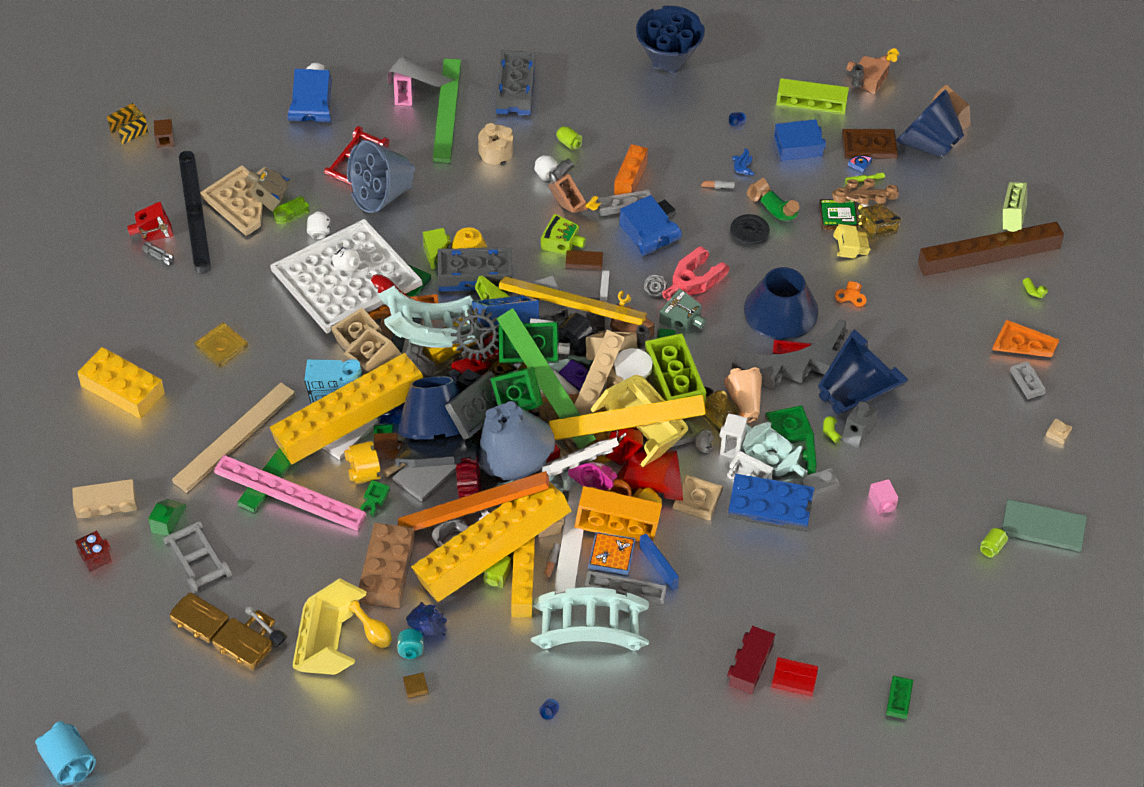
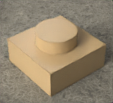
(1059, 431)

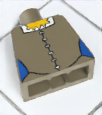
(268, 187)

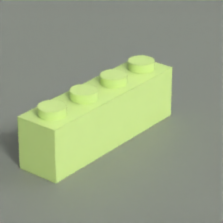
(1015, 206)

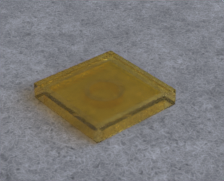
(221, 344)

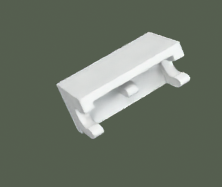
(749, 466)

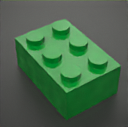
(545, 337)

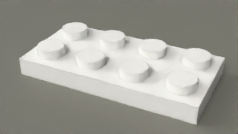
(575, 458)

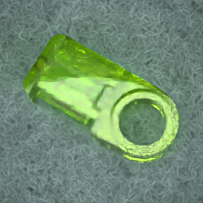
(292, 209)

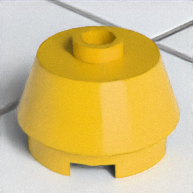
(468, 238)

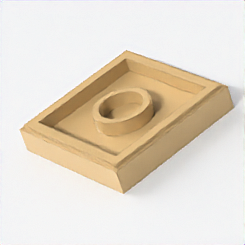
(698, 497)

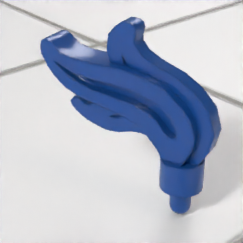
(742, 162)

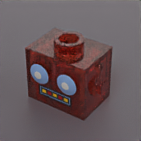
(93, 550)

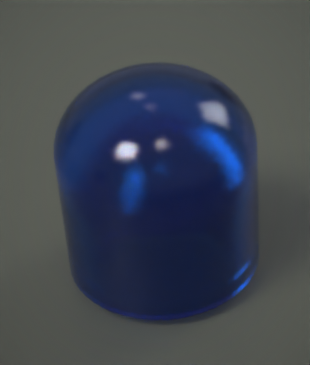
(740, 116)
(552, 705)

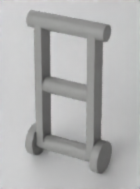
(194, 582)

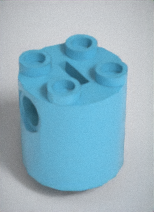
(66, 754)

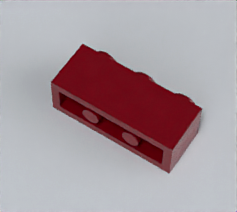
(751, 659)

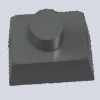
(862, 417)

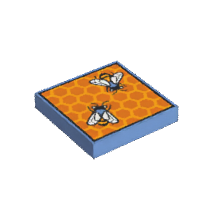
(611, 553)

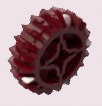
(468, 477)

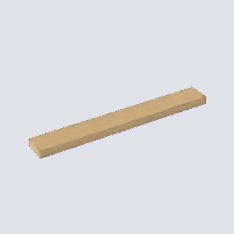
(233, 437)

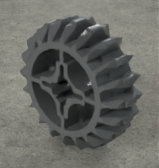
(470, 318)

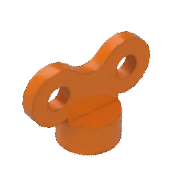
(851, 294)

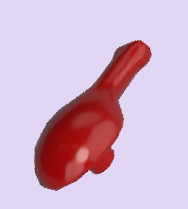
(384, 283)

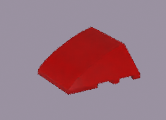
(659, 475)

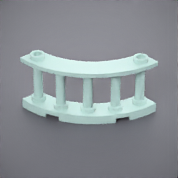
(402, 324)
(591, 597)

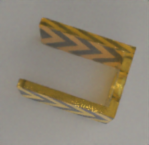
(127, 123)

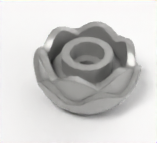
(651, 288)
(704, 440)

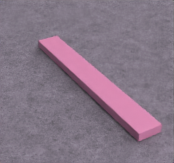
(290, 492)

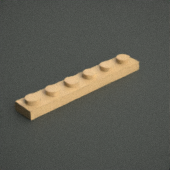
(598, 373)

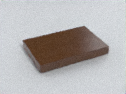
(870, 143)

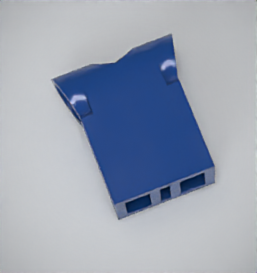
(311, 96)
(648, 225)

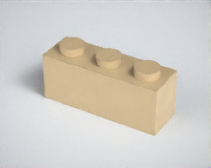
(104, 498)

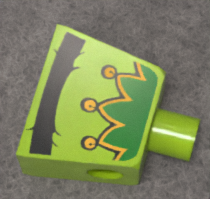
(561, 236)

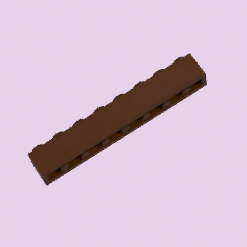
(990, 248)

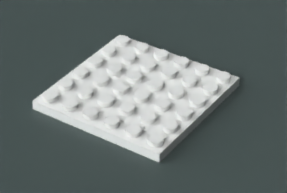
(336, 294)

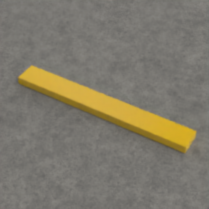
(573, 300)
(628, 417)

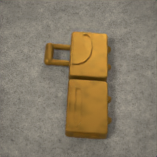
(227, 635)

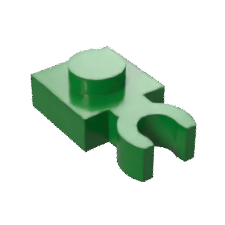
(375, 495)

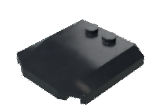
(437, 451)

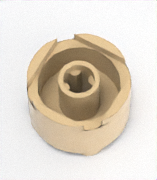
(495, 144)

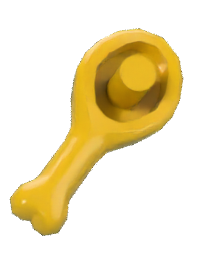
(375, 630)

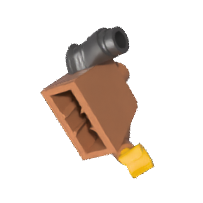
(871, 71)
(566, 191)
(643, 331)

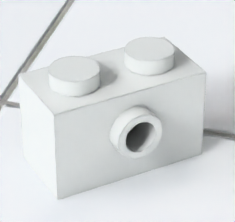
(733, 435)

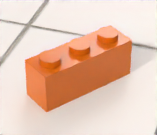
(631, 170)

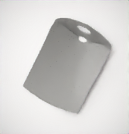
(417, 71)

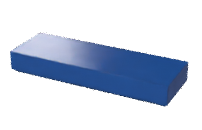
(659, 562)

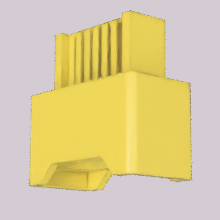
(851, 241)

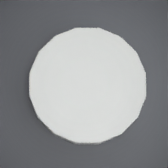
(632, 362)

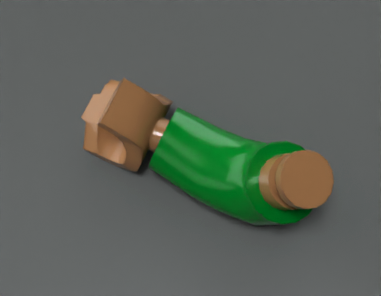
(773, 203)

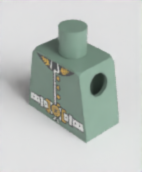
(682, 312)

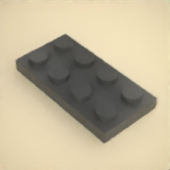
(470, 406)

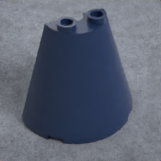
(857, 376)

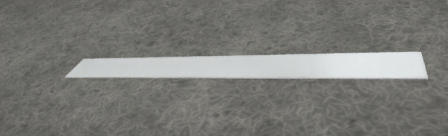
(604, 286)

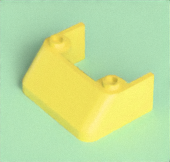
(637, 392)
(321, 629)

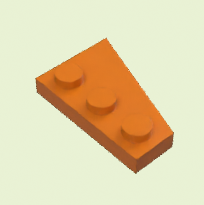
(1023, 340)

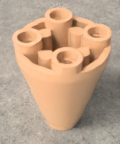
(745, 391)

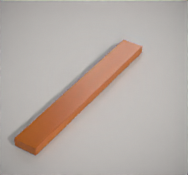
(476, 502)

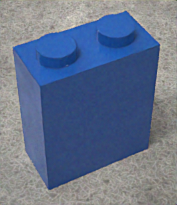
(799, 140)

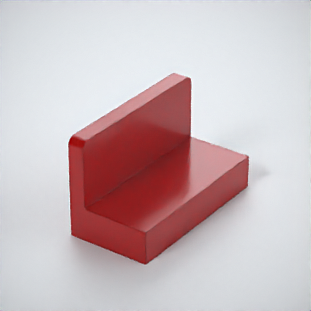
(794, 676)

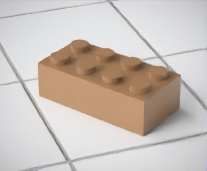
(387, 565)

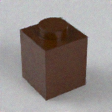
(164, 133)
(386, 446)

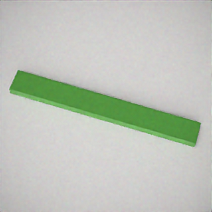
(447, 112)
(545, 376)

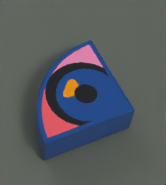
(860, 163)

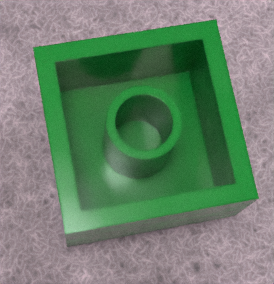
(518, 387)

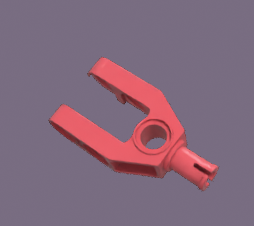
(688, 282)

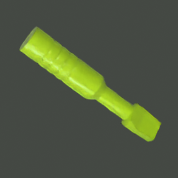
(861, 178)

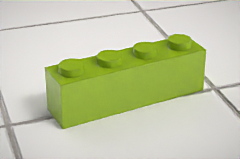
(812, 96)

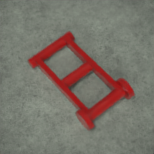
(358, 134)

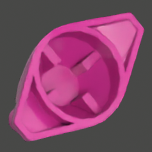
(593, 475)

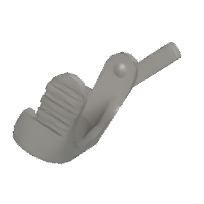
(447, 528)

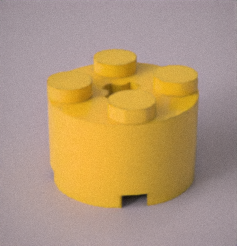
(363, 463)

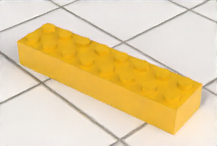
(345, 409)
(489, 541)

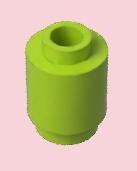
(569, 137)
(993, 542)

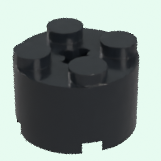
(574, 331)

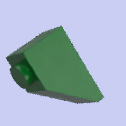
(165, 516)

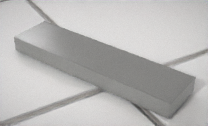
(649, 591)

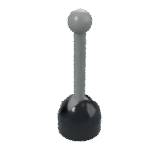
(276, 636)

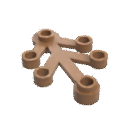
(863, 194)

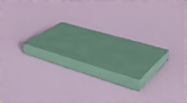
(1044, 525)

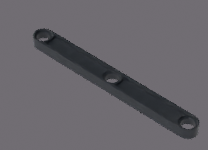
(195, 220)

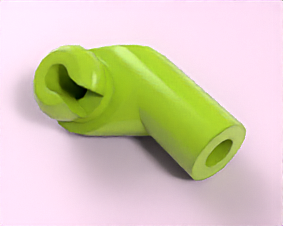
(1034, 291)
(829, 429)

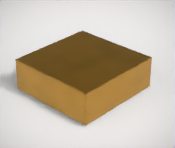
(415, 685)

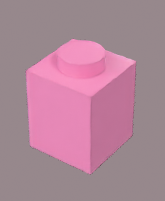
(883, 496)

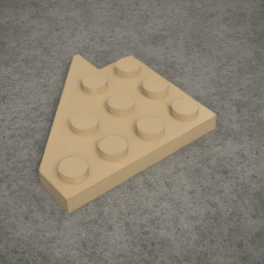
(234, 201)

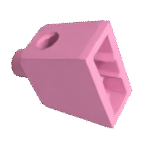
(403, 82)

